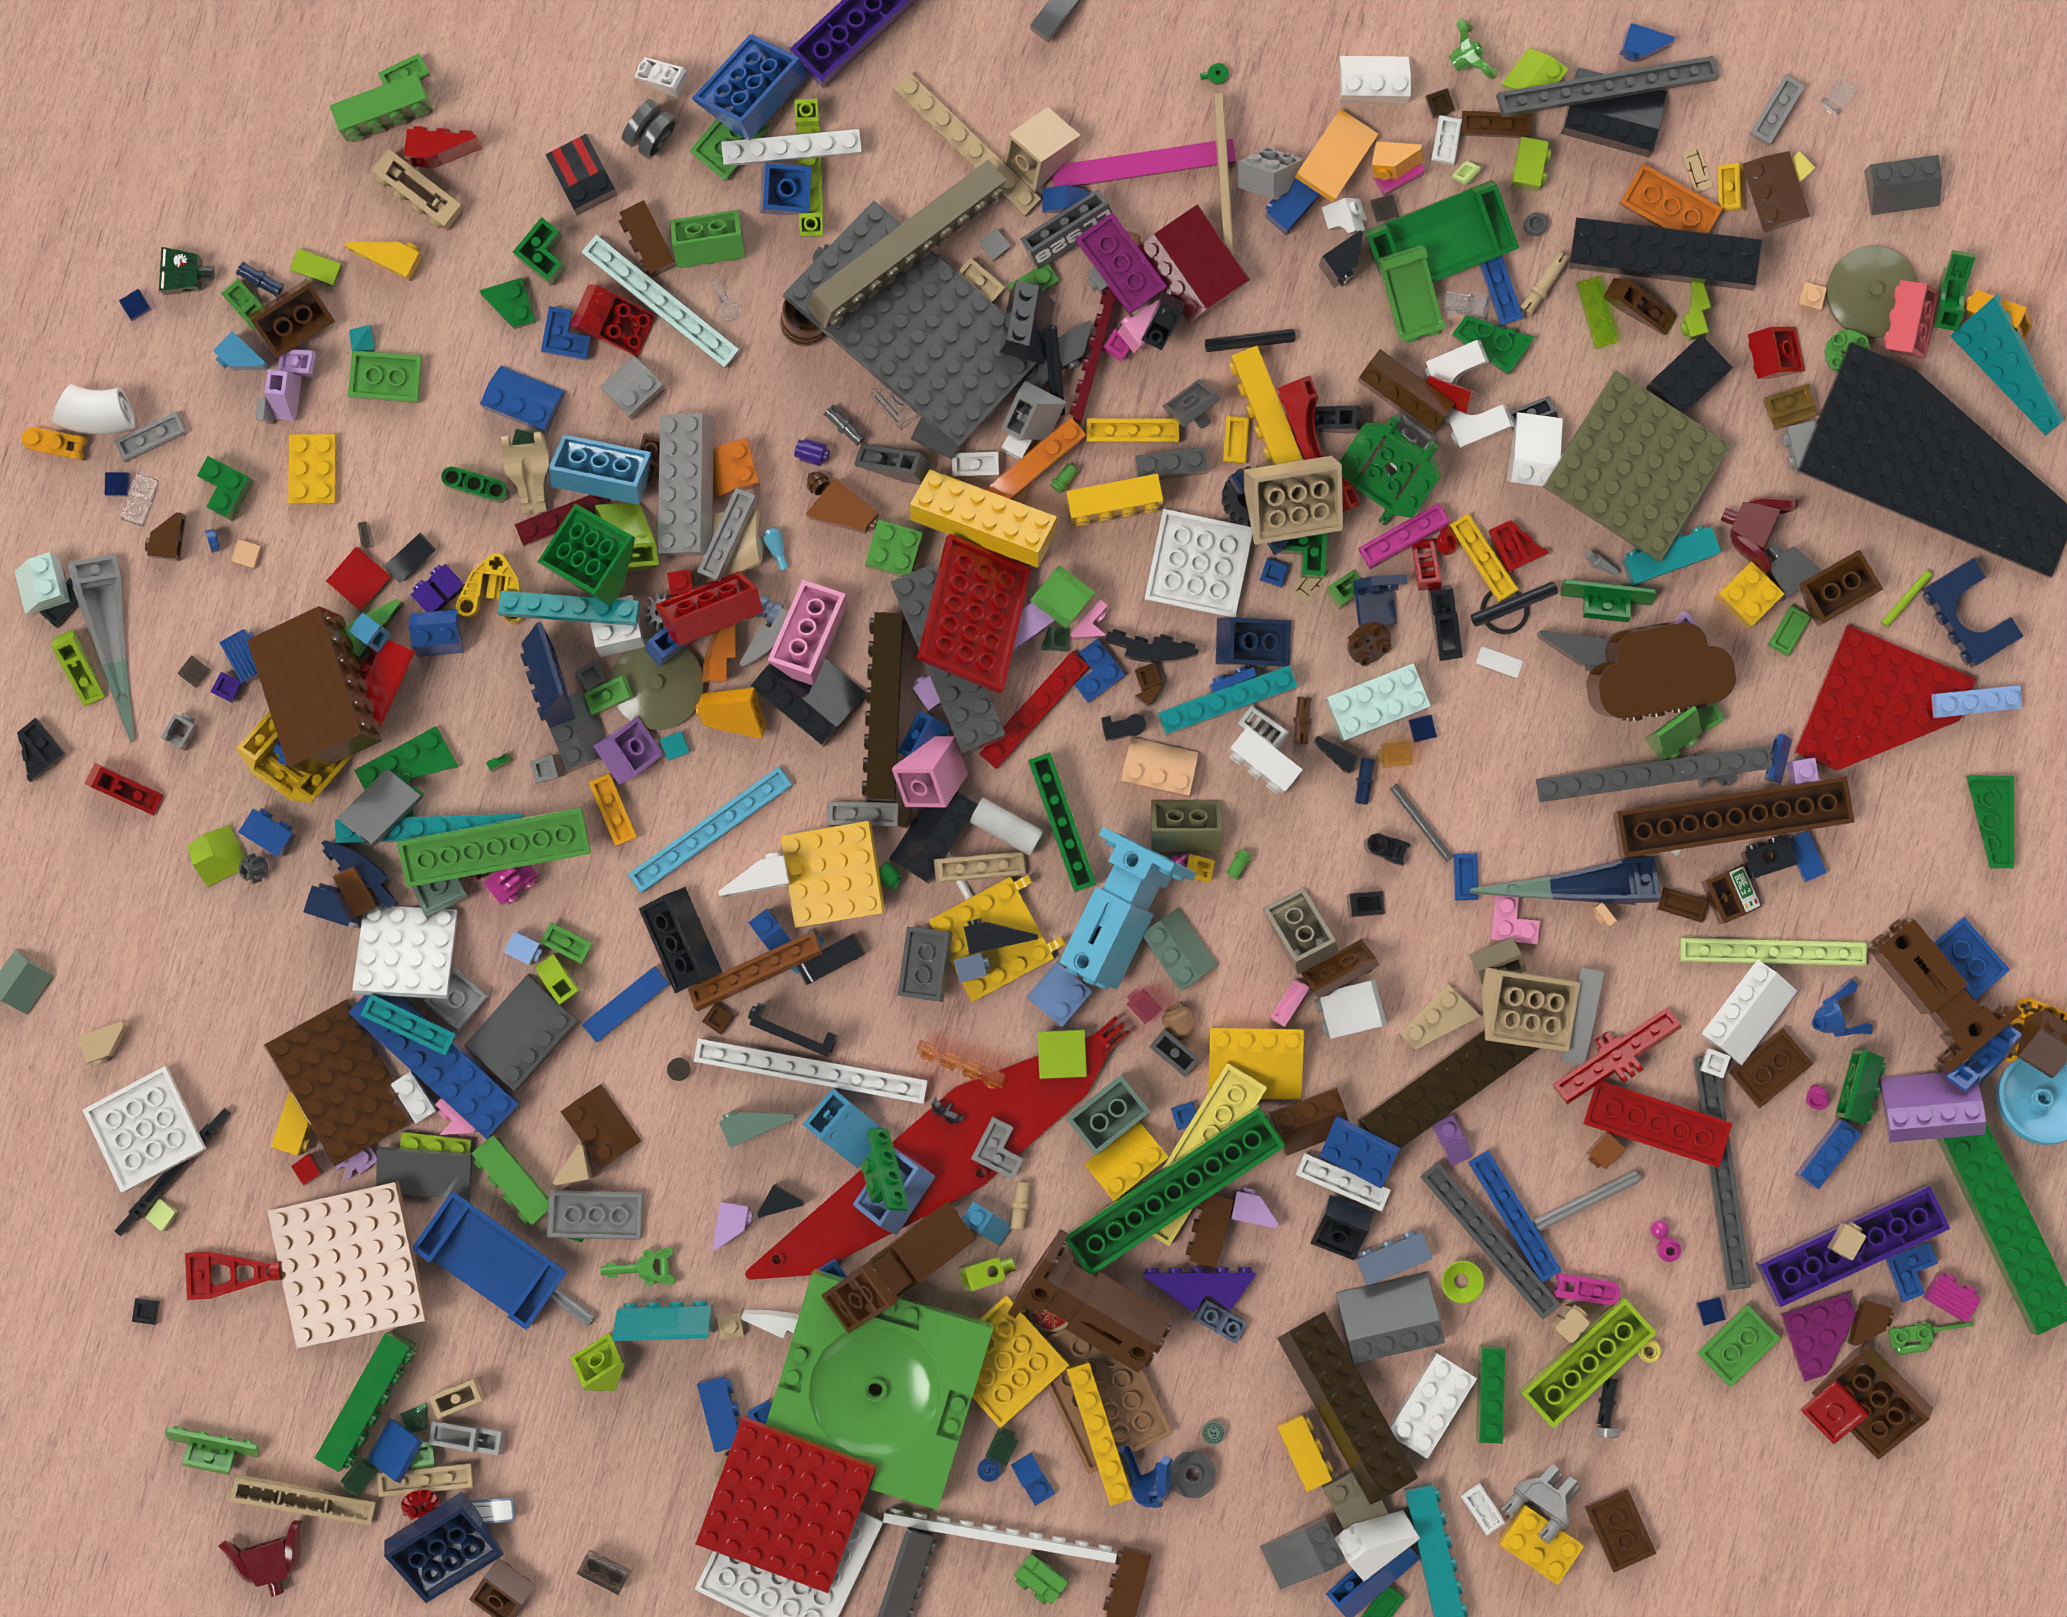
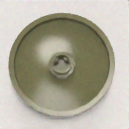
(1864, 287)
(661, 694)

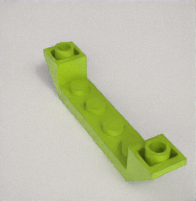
(806, 123)

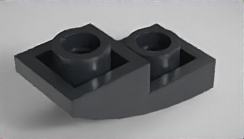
(410, 557)

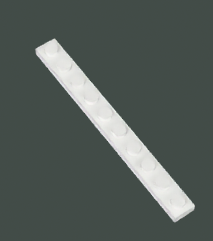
(810, 1071)
(1010, 1536)

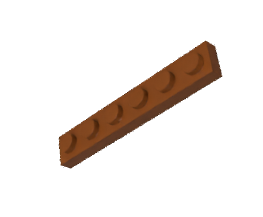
(755, 971)

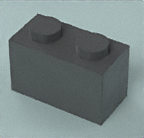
(1174, 1053)

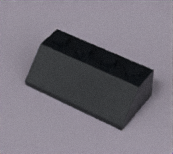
(933, 836)
(680, 940)

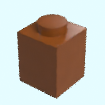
(1604, 1151)

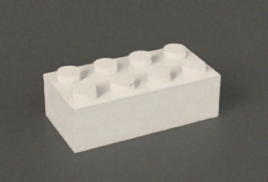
(1431, 1404)

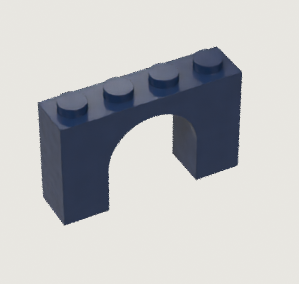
(1943, 597)

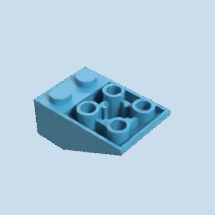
(842, 1127)

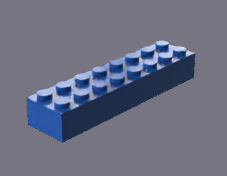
(453, 1077)

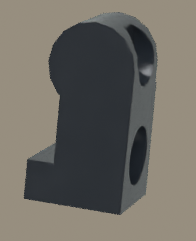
(1124, 728)

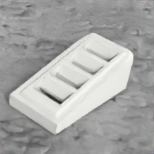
(1281, 739)

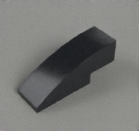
(1445, 622)

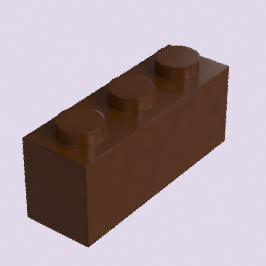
(646, 239)
(1209, 1230)
(1127, 1582)

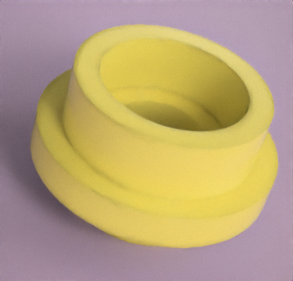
(1655, 1354)

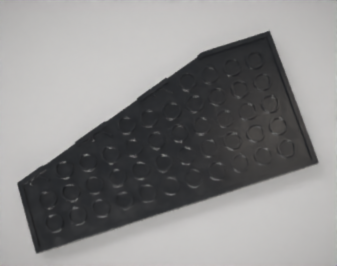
(1920, 456)

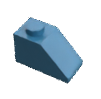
(238, 355)
(986, 1223)

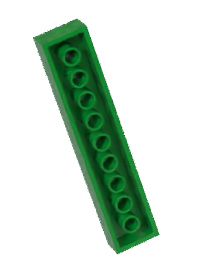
(1174, 1190)
(2008, 1229)

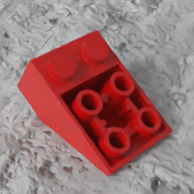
(438, 147)
(612, 319)

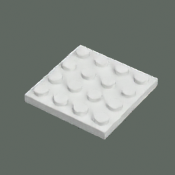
(1198, 563)
(405, 952)
(144, 1129)

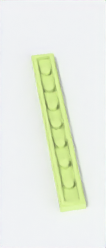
(1773, 952)

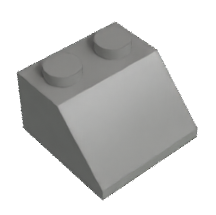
(632, 387)

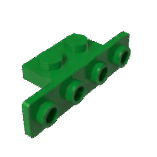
(1607, 600)
(882, 1172)

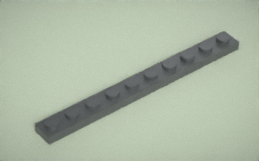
(1607, 86)
(1654, 773)
(1724, 1188)

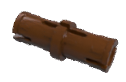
(1302, 720)

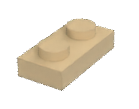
(981, 280)

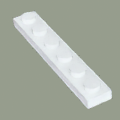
(791, 147)

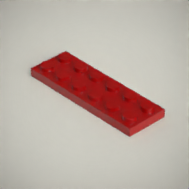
(1658, 1123)

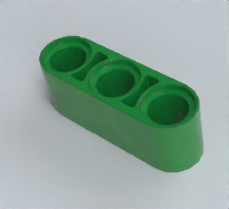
(466, 477)

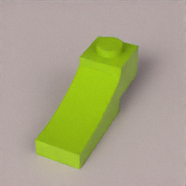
(1694, 322)

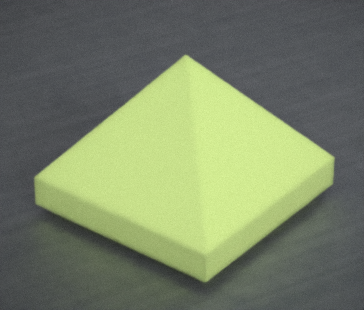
(1466, 173)

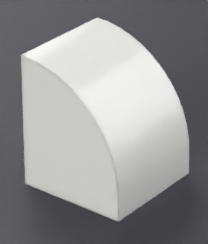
(1016, 447)

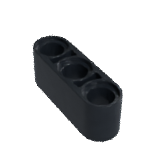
(831, 959)

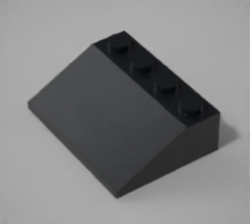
(1619, 123)
(813, 708)

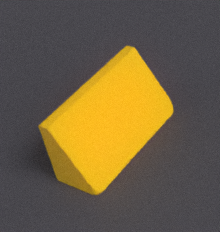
(1731, 187)

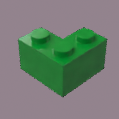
(536, 249)
(230, 489)
(1312, 554)

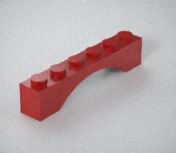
(1300, 404)

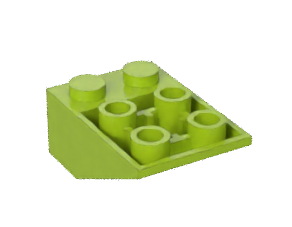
(633, 521)

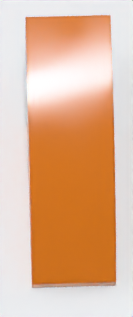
(718, 652)

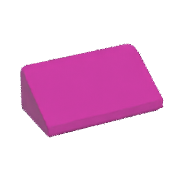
(1391, 185)

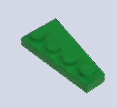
(418, 757)
(1994, 812)

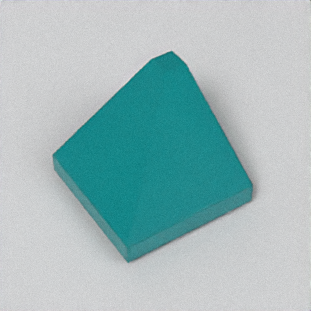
(362, 338)

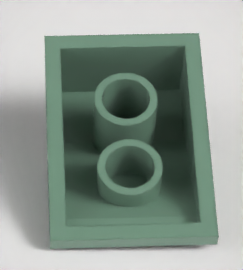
(747, 1125)

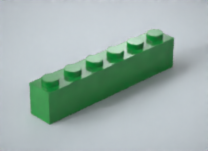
(1062, 822)

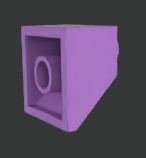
(628, 750)

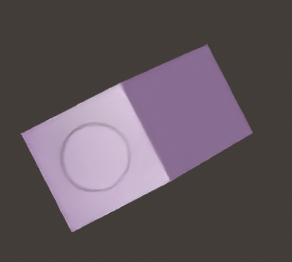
(1251, 1209)
(731, 1222)

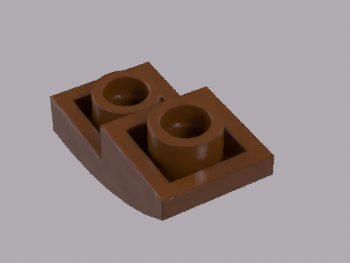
(652, 444)

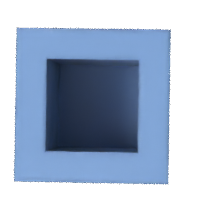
(523, 948)

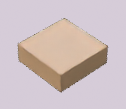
(246, 554)

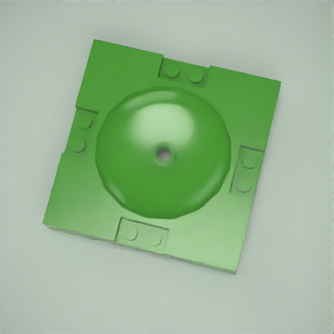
(927, 1378)

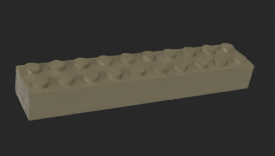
(906, 244)

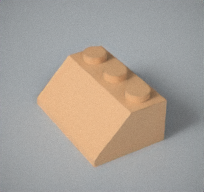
(1159, 767)

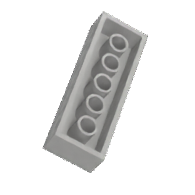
(685, 484)

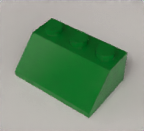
(1860, 1087)

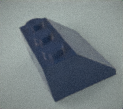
(330, 905)

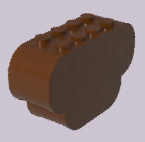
(1658, 672)

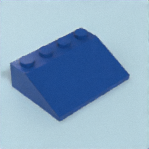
(751, 86)

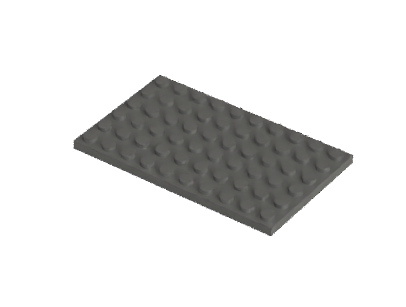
(922, 334)

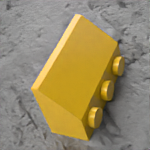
(1126, 1161)

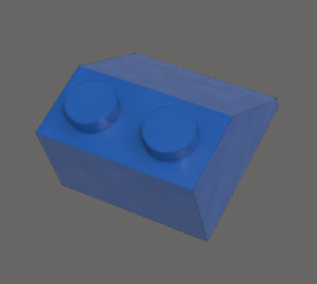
(785, 189)
(436, 633)

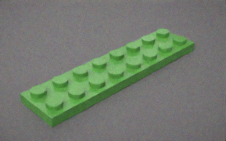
(494, 847)

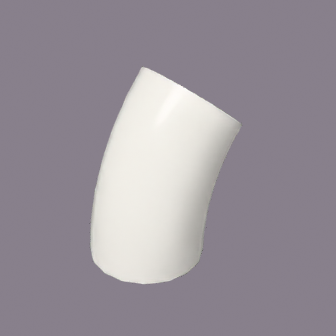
(94, 411)

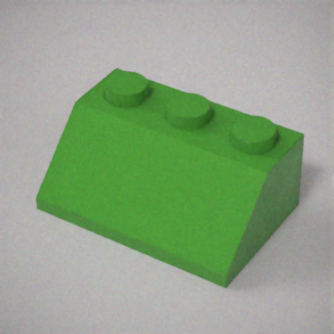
(707, 238)

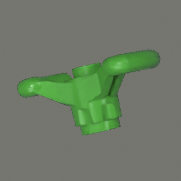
(1470, 52)

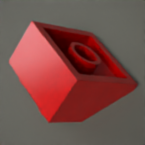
(1776, 352)

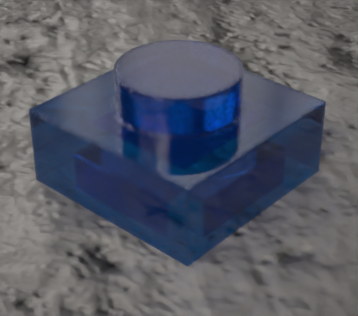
(117, 484)

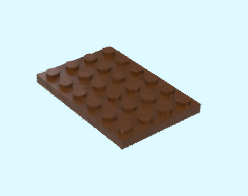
(339, 1082)

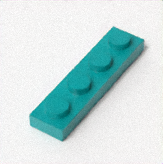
(408, 1024)

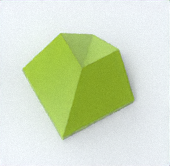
(216, 855)
(599, 1365)

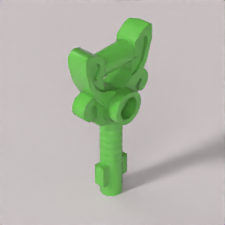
(645, 1267)

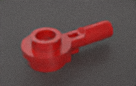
(1446, 541)

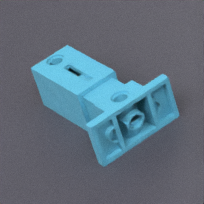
(1119, 912)

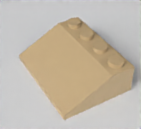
(1294, 499)
(1529, 1009)

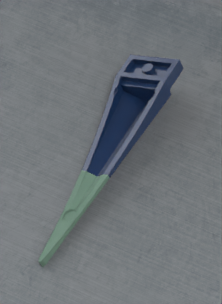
(1616, 883)

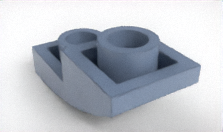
(1220, 1321)

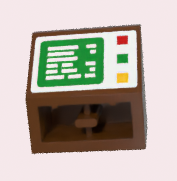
(1731, 894)

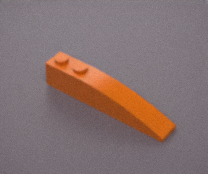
(1039, 460)

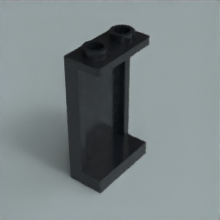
(824, 1049)

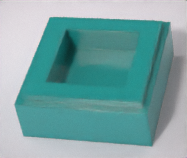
(674, 746)

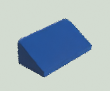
(1779, 756)

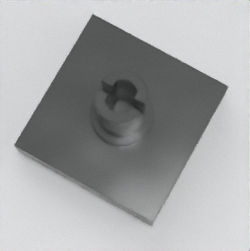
(1192, 404)

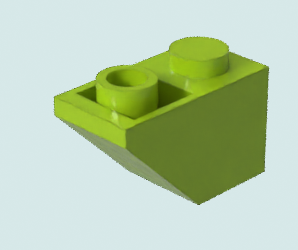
(557, 979)

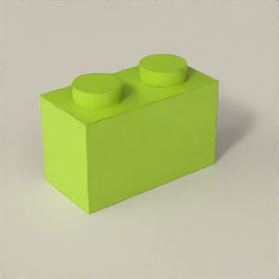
(1530, 163)

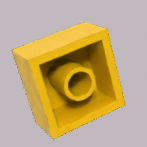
(1749, 595)

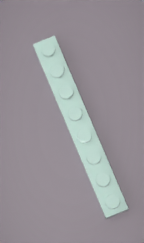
(660, 301)

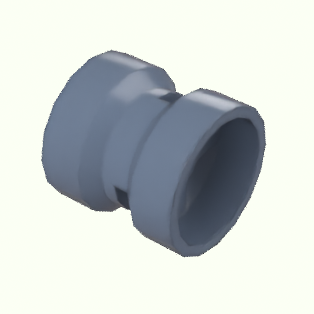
(770, 609)

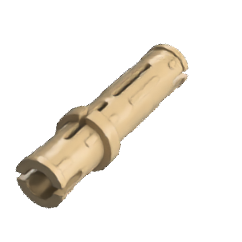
(1539, 291)

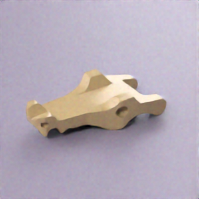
(527, 469)

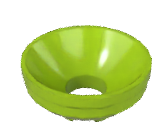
(1471, 1290)

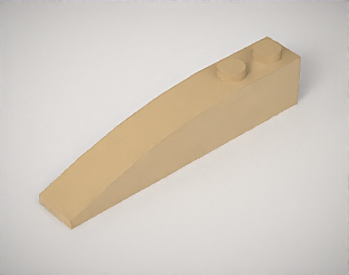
(300, 1500)

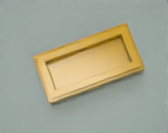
(1235, 440)

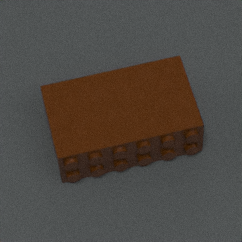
(314, 690)

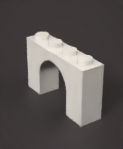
(1468, 428)

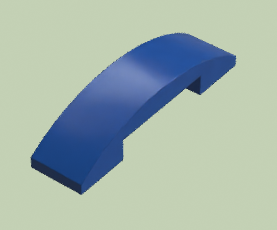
(1985, 1060)

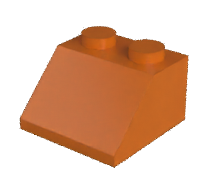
(733, 468)

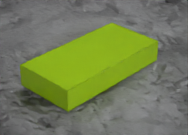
(315, 267)

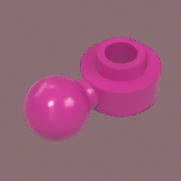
(1660, 1230)

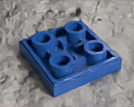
(395, 1450)

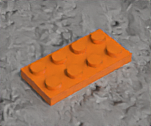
(1668, 202)

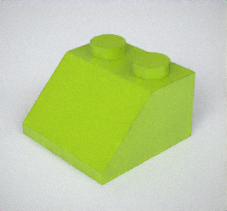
(1534, 70)

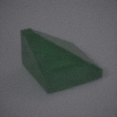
(1056, 640)
(416, 1418)

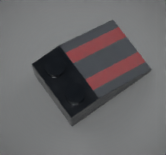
(581, 174)

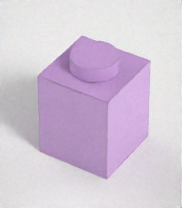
(1802, 771)

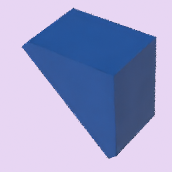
(1061, 197)

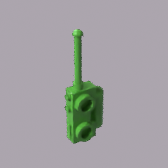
(1923, 1332)

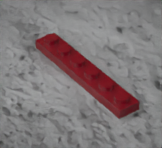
(1090, 364)

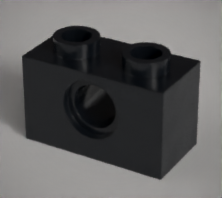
(1782, 857)

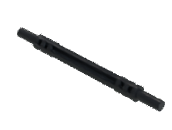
(168, 1177)

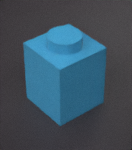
(370, 632)

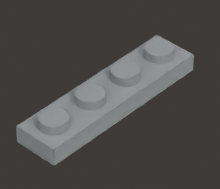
(727, 534)

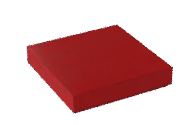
(358, 579)
(1834, 1412)

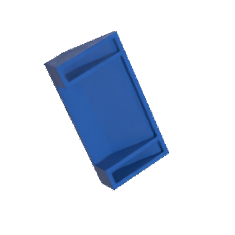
(490, 1259)

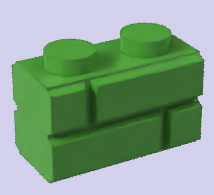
(1040, 1578)

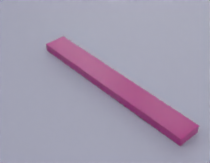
(1140, 164)

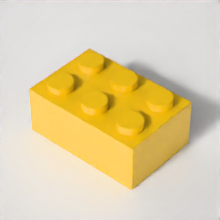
(1522, 1540)

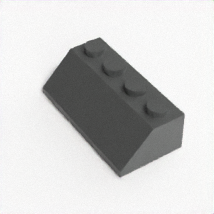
(906, 1573)

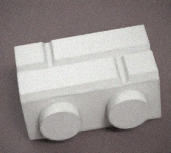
(415, 1097)

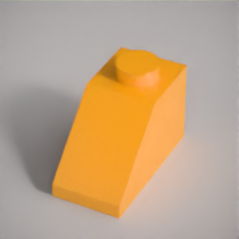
(1395, 159)

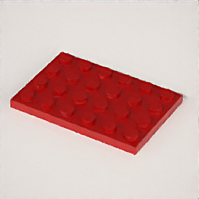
(974, 613)

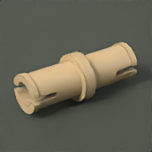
(1020, 1206)

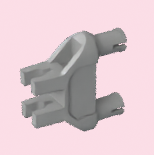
(1545, 1498)

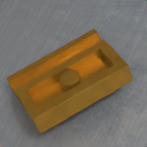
(1790, 406)

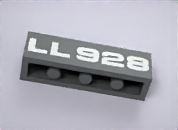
(1060, 232)

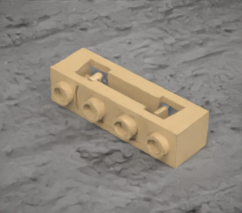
(446, 213)

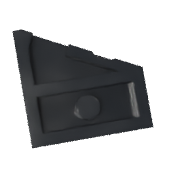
(38, 749)

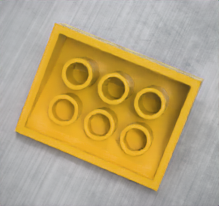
(1264, 1054)

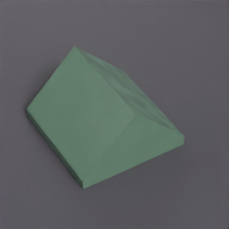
(22, 982)

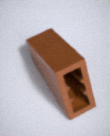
(843, 509)

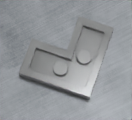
(991, 1151)

